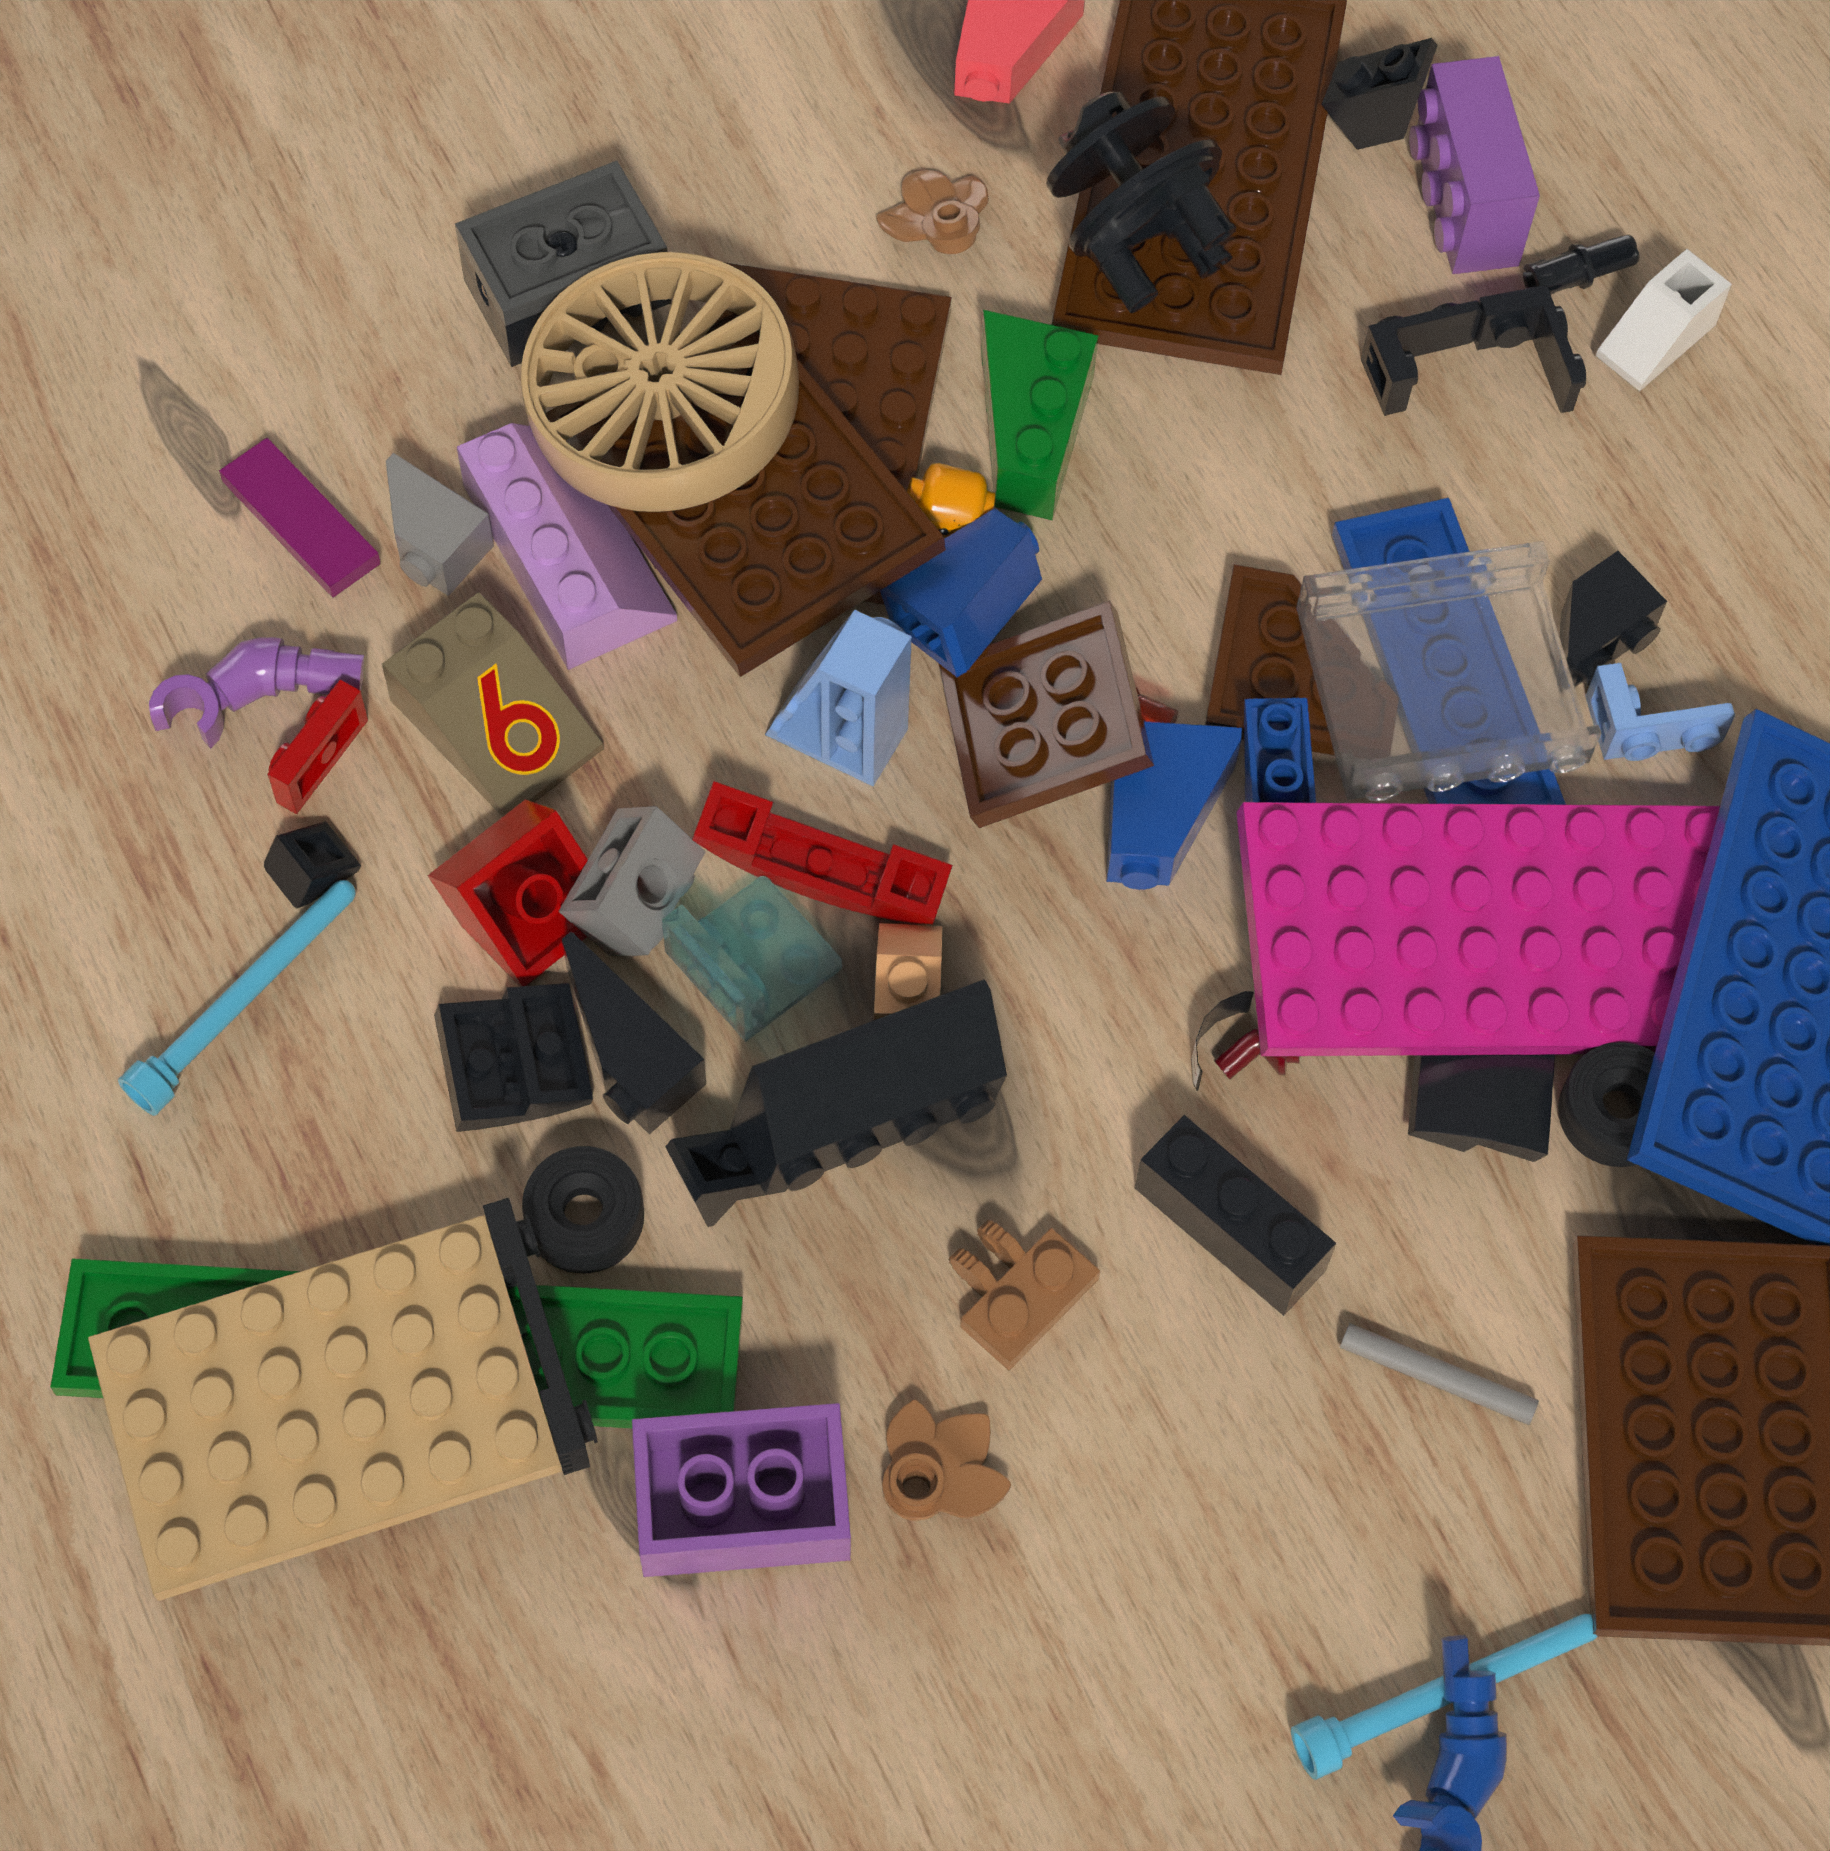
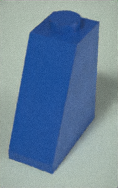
(967, 591)
(1165, 806)

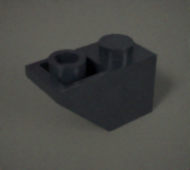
(1378, 92)
(1608, 615)

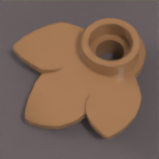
(937, 211)
(947, 1459)

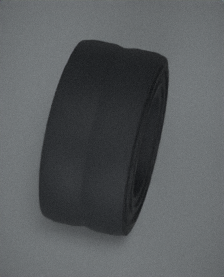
(1581, 1106)
(576, 1173)

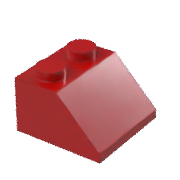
(512, 886)

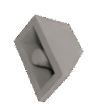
(434, 528)

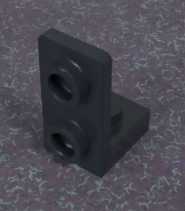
(1531, 315)
(1397, 340)

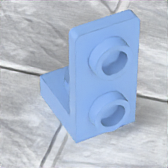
(1627, 734)

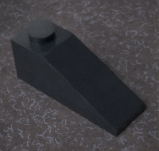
(639, 1056)

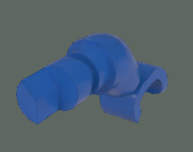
(1468, 1760)

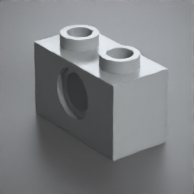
(632, 881)

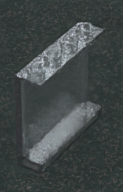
(1442, 672)

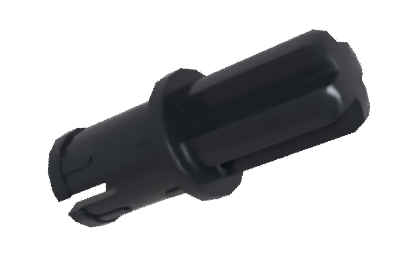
(1582, 264)

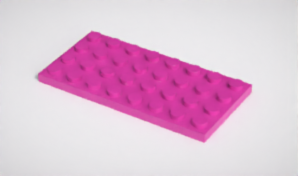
(1466, 924)

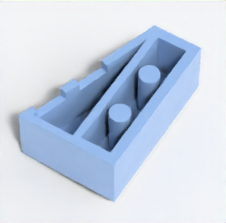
(851, 699)

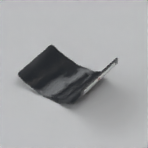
(1226, 1008)

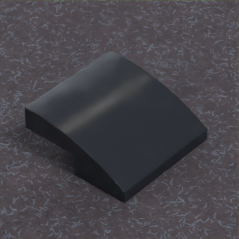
(513, 1057)
(1484, 1102)

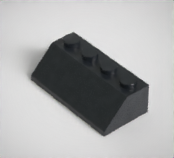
(871, 1089)

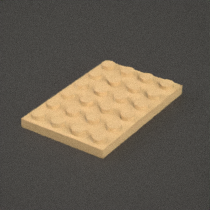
(321, 1407)

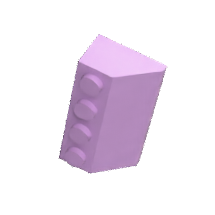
(562, 548)

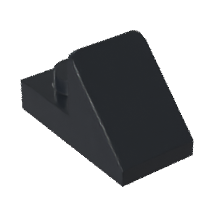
(714, 1172)

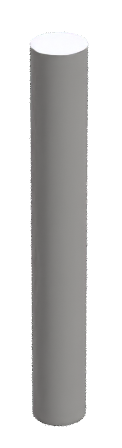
(1439, 1374)

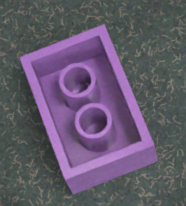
(1474, 165)
(741, 1490)

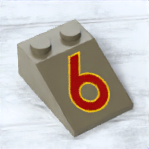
(490, 706)

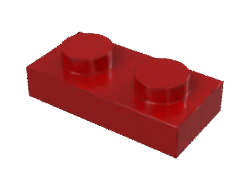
(327, 733)

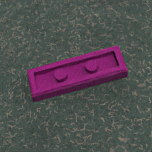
(300, 517)

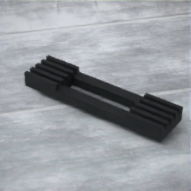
(568, 1424)

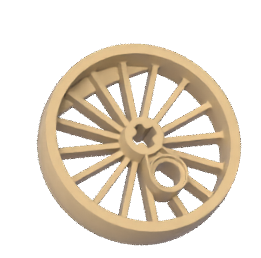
(661, 379)

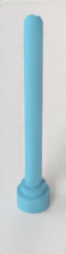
(152, 1082)
(1327, 1742)

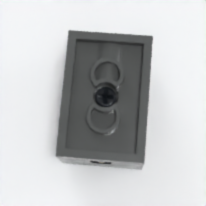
(544, 242)

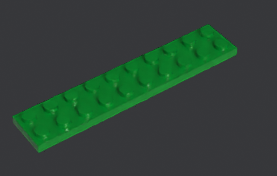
(616, 1347)

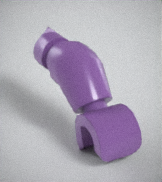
(248, 673)

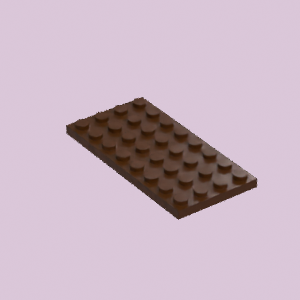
(1256, 87)

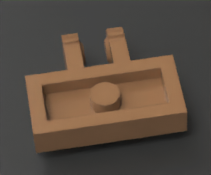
(1028, 1297)

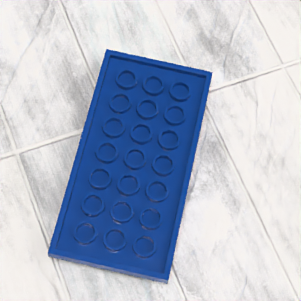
(1746, 1032)

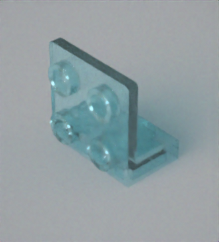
(750, 955)

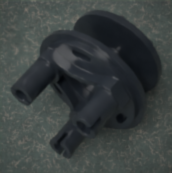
(1149, 202)

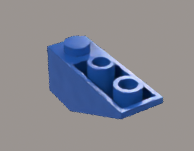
(1278, 751)

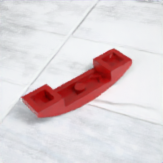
(817, 863)

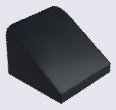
(309, 862)

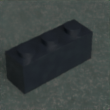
(1234, 1215)

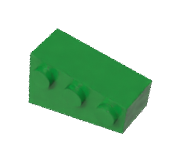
(1034, 406)

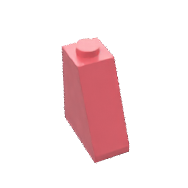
(1008, 43)

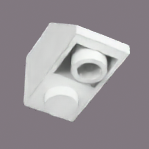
(1665, 320)

